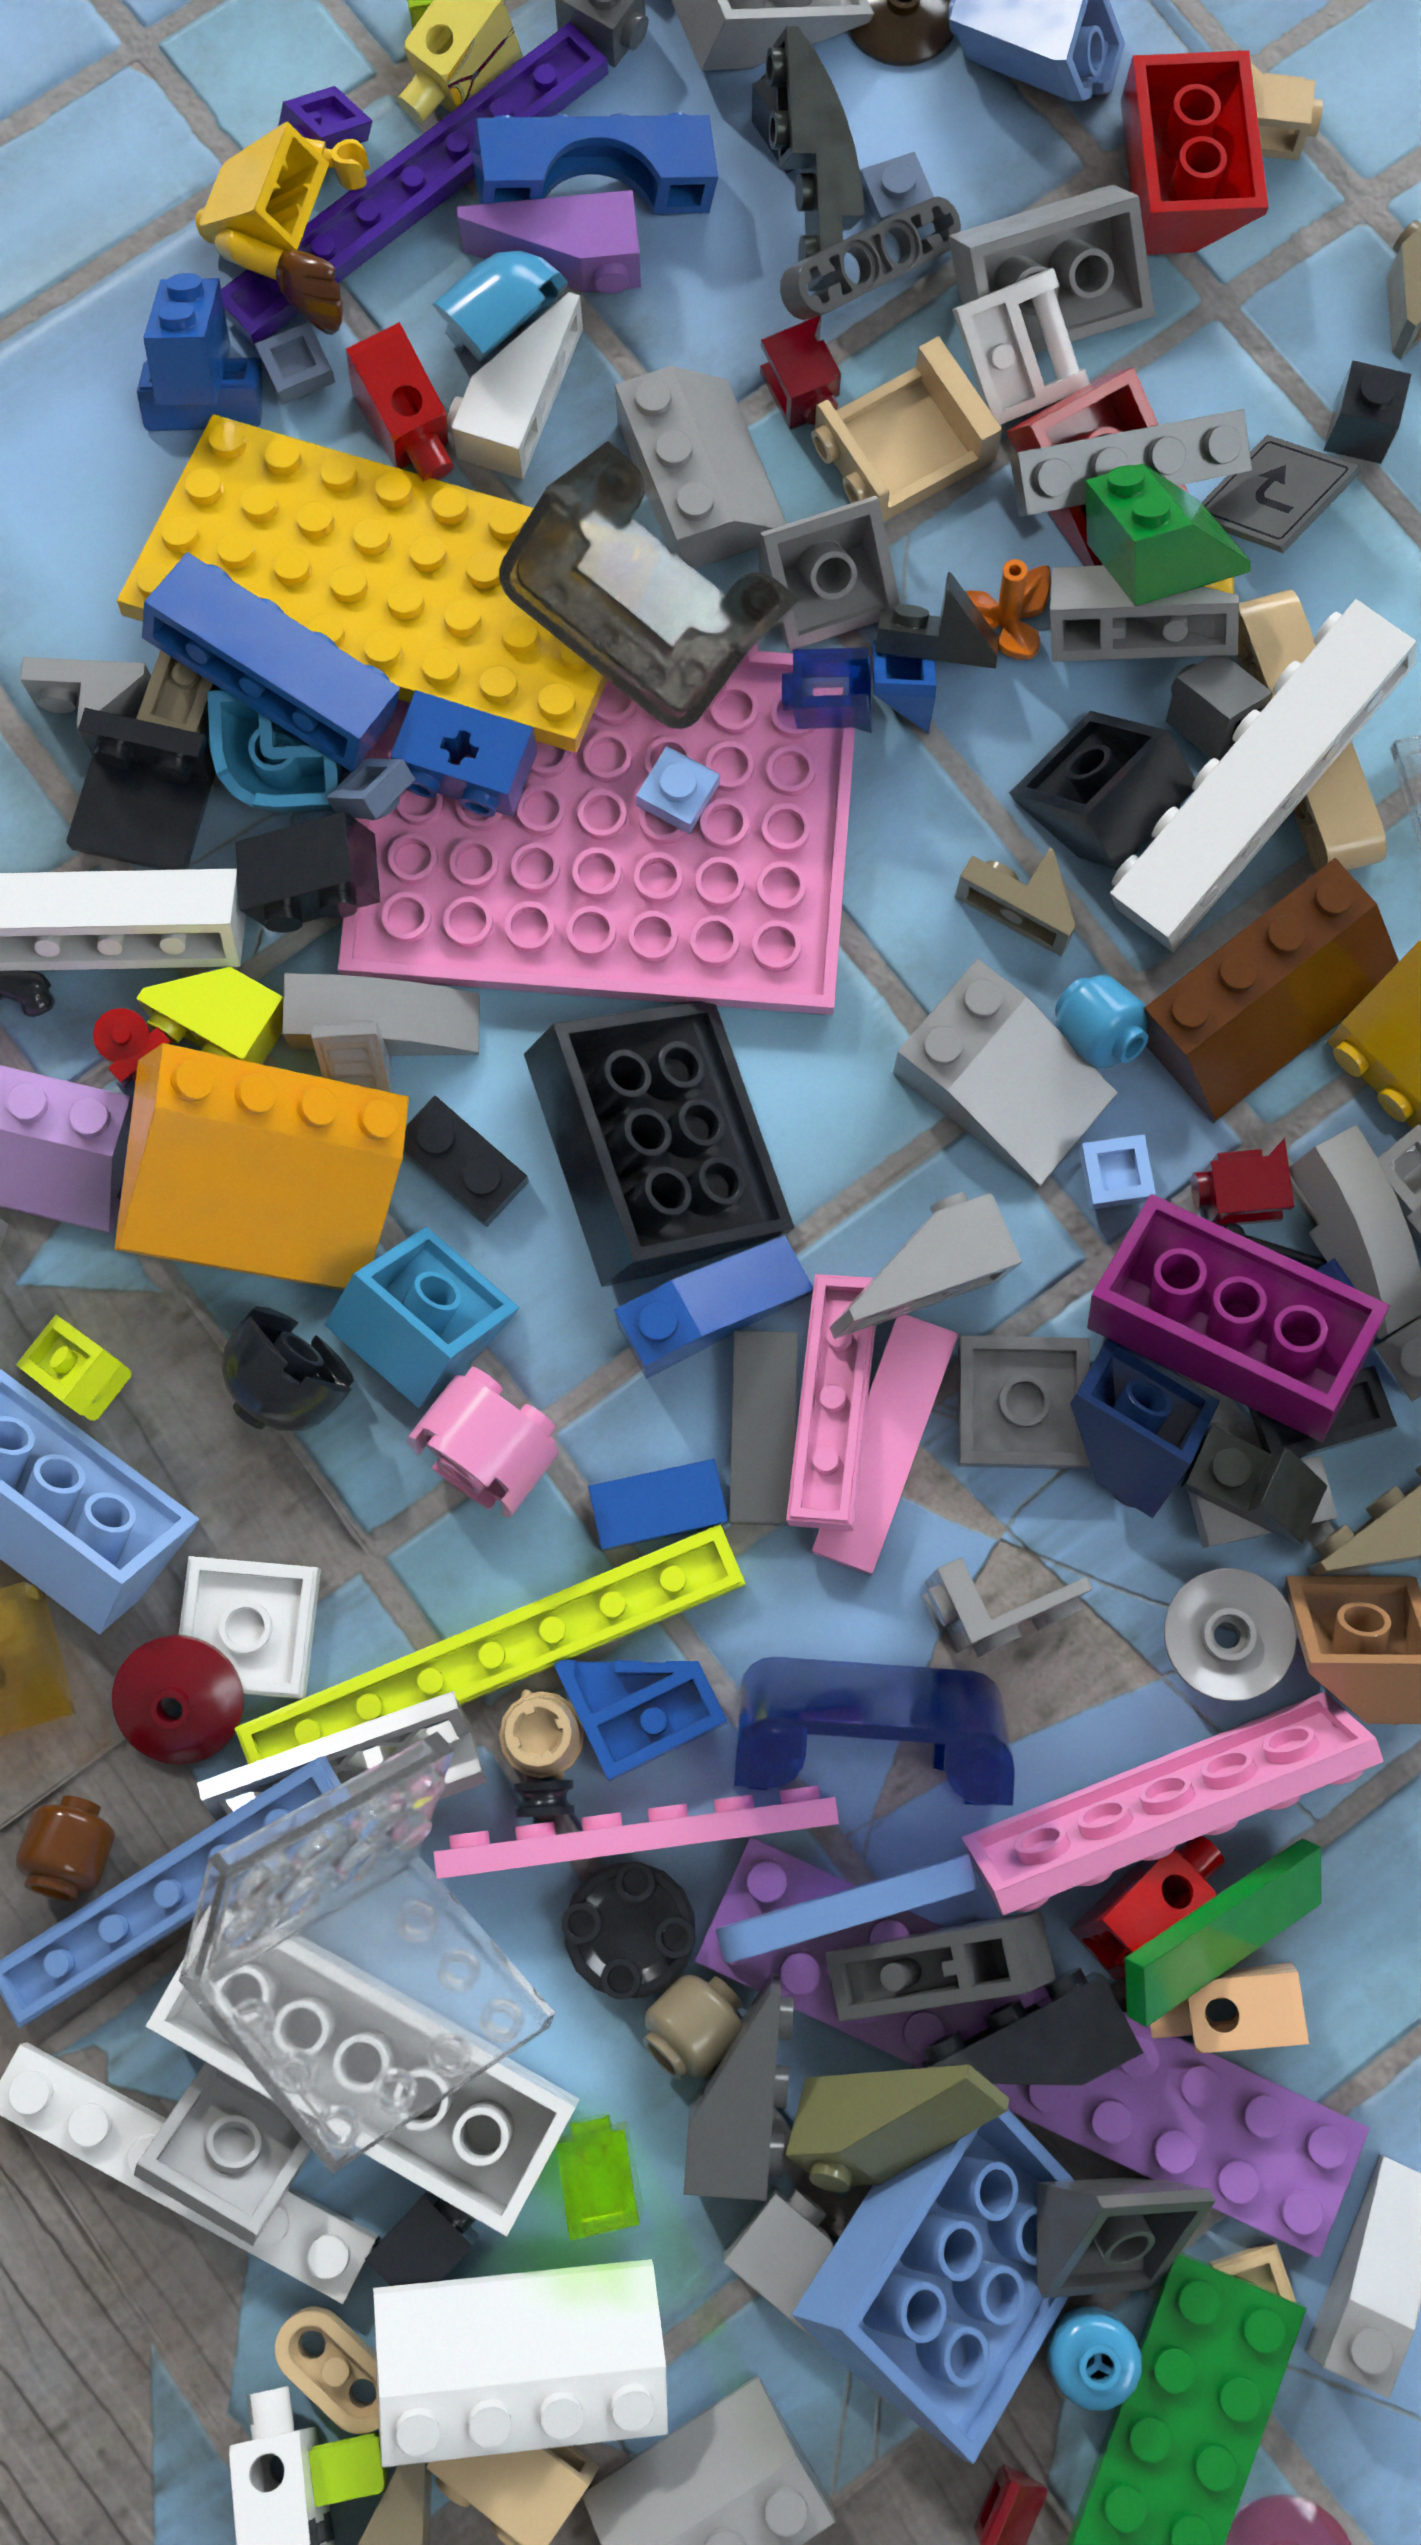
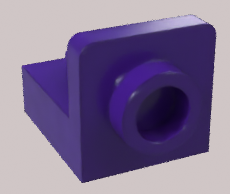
(326, 117)

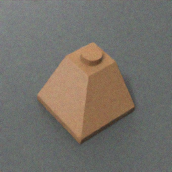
(1362, 1642)

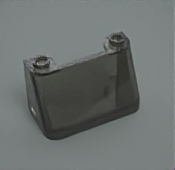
(631, 599)

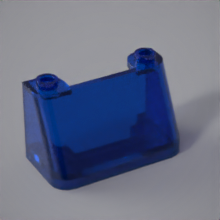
(946, 1707)

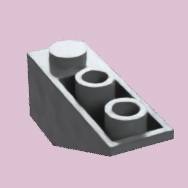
(733, 2109)

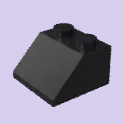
(1106, 787)

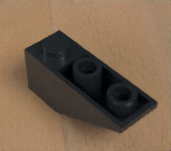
(1052, 2042)

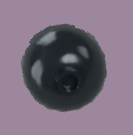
(281, 1376)

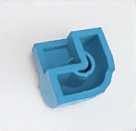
(498, 299)
(266, 762)

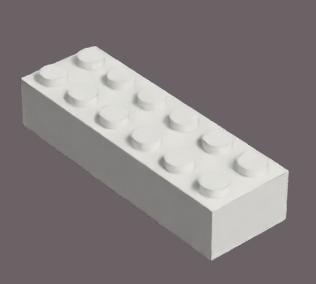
(469, 2149)

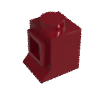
(800, 372)
(1244, 1187)

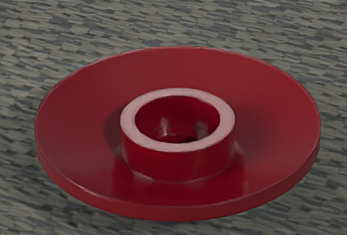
(193, 1675)

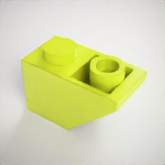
(218, 1012)

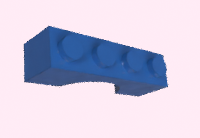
(659, 156)

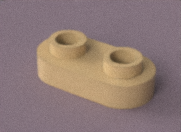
(329, 2375)

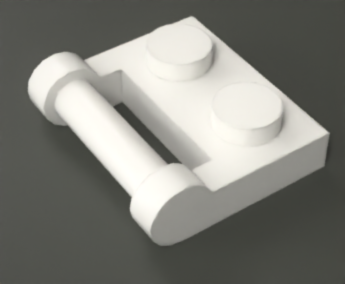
(1003, 353)

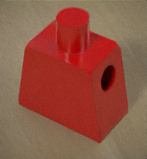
(400, 402)
(1135, 1906)

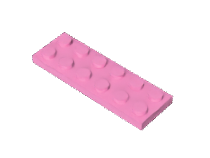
(1170, 1802)

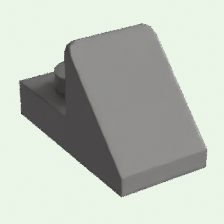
(82, 684)

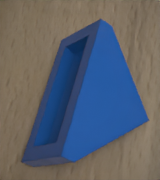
(905, 685)

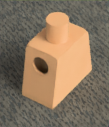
(1265, 2016)

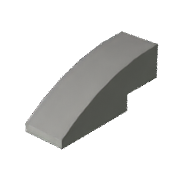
(409, 1014)
(1362, 1223)

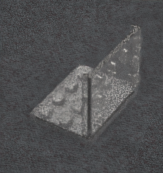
(351, 1965)

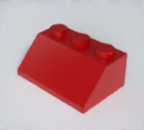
(1193, 147)

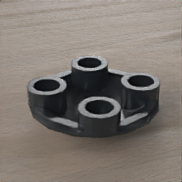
(629, 1930)

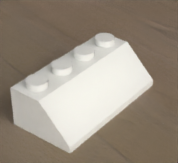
(519, 2362)

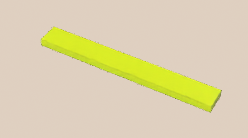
(512, 1644)

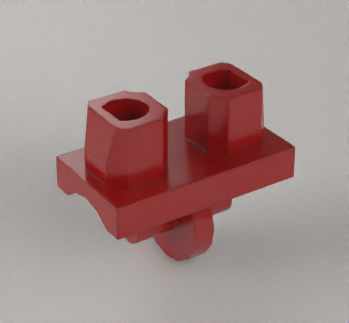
(124, 1039)

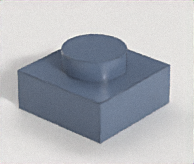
(894, 186)
(295, 363)
(372, 788)

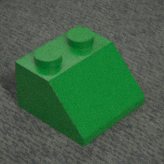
(1156, 535)

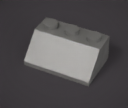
(1090, 243)
(696, 463)
(715, 2482)

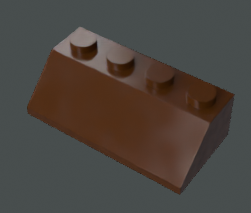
(1271, 990)

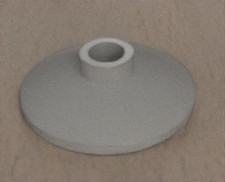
(1262, 1629)

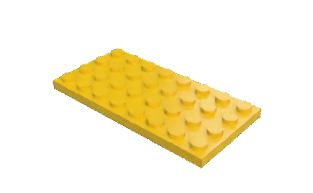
(378, 566)

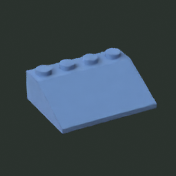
(939, 2284)

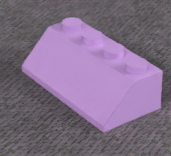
(62, 1149)

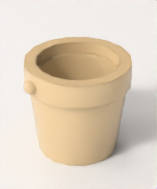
(541, 1735)

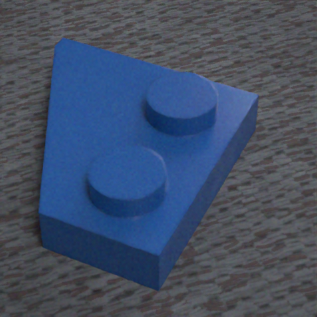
(639, 1708)

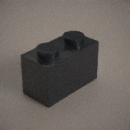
(307, 872)

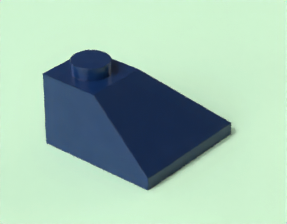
(1139, 1425)

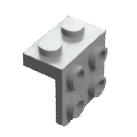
(957, 1606)

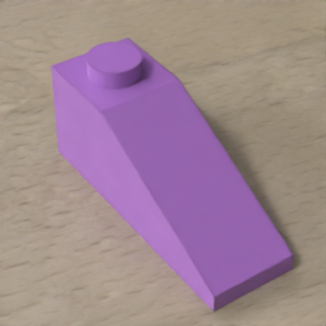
(581, 236)

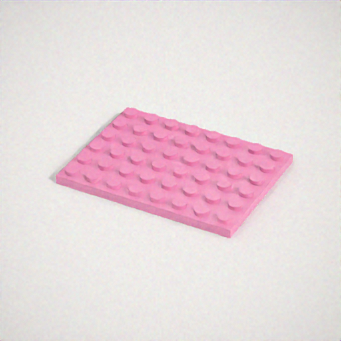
(610, 898)

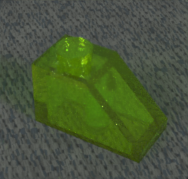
(599, 2177)

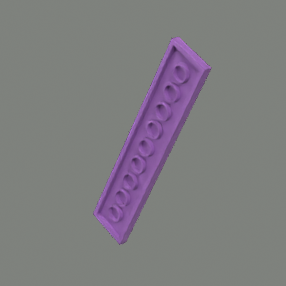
(1163, 2114)

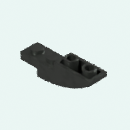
(814, 137)

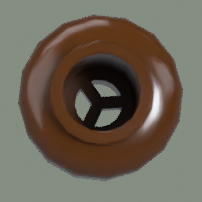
(65, 1849)

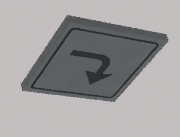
(1280, 494)

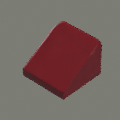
(1010, 2508)

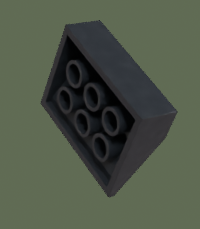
(656, 1139)

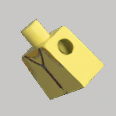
(456, 54)

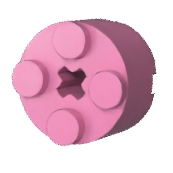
(486, 1442)

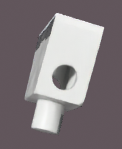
(263, 2507)

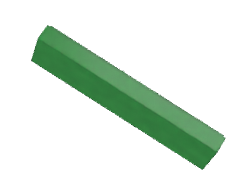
(1222, 1932)

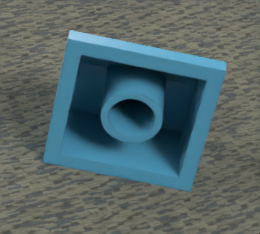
(420, 1315)

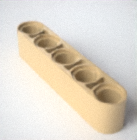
(1338, 811)

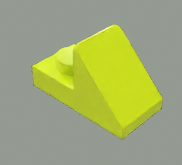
(74, 1369)

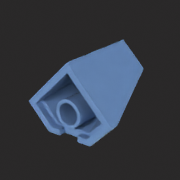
(1049, 44)

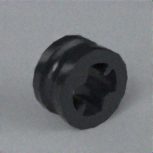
(544, 1798)

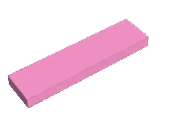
(831, 1411)
(893, 1429)

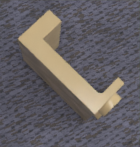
(909, 434)

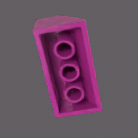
(1236, 1316)

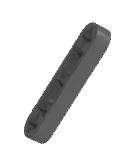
(873, 261)

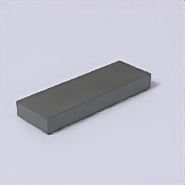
(763, 1426)

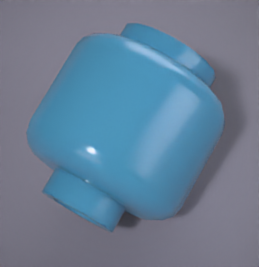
(1102, 1021)
(1088, 2333)

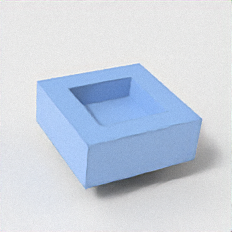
(677, 789)
(1117, 1171)

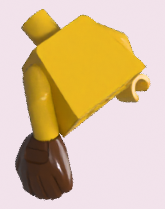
(263, 210)

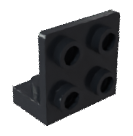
(141, 791)

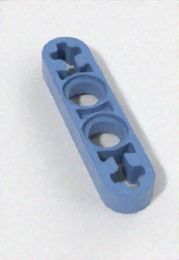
(846, 1908)

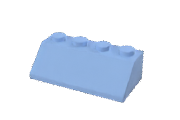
(78, 1513)

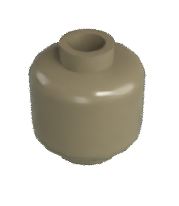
(692, 2026)

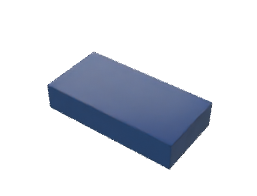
(658, 1505)

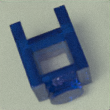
(830, 688)

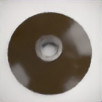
(904, 31)

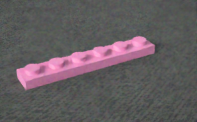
(606, 1836)

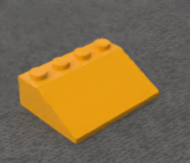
(257, 1168)

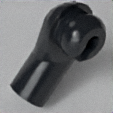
(29, 989)

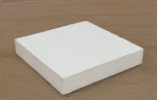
(256, 1618)

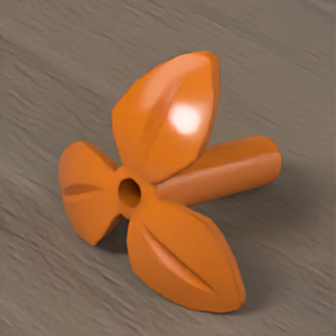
(1021, 596)

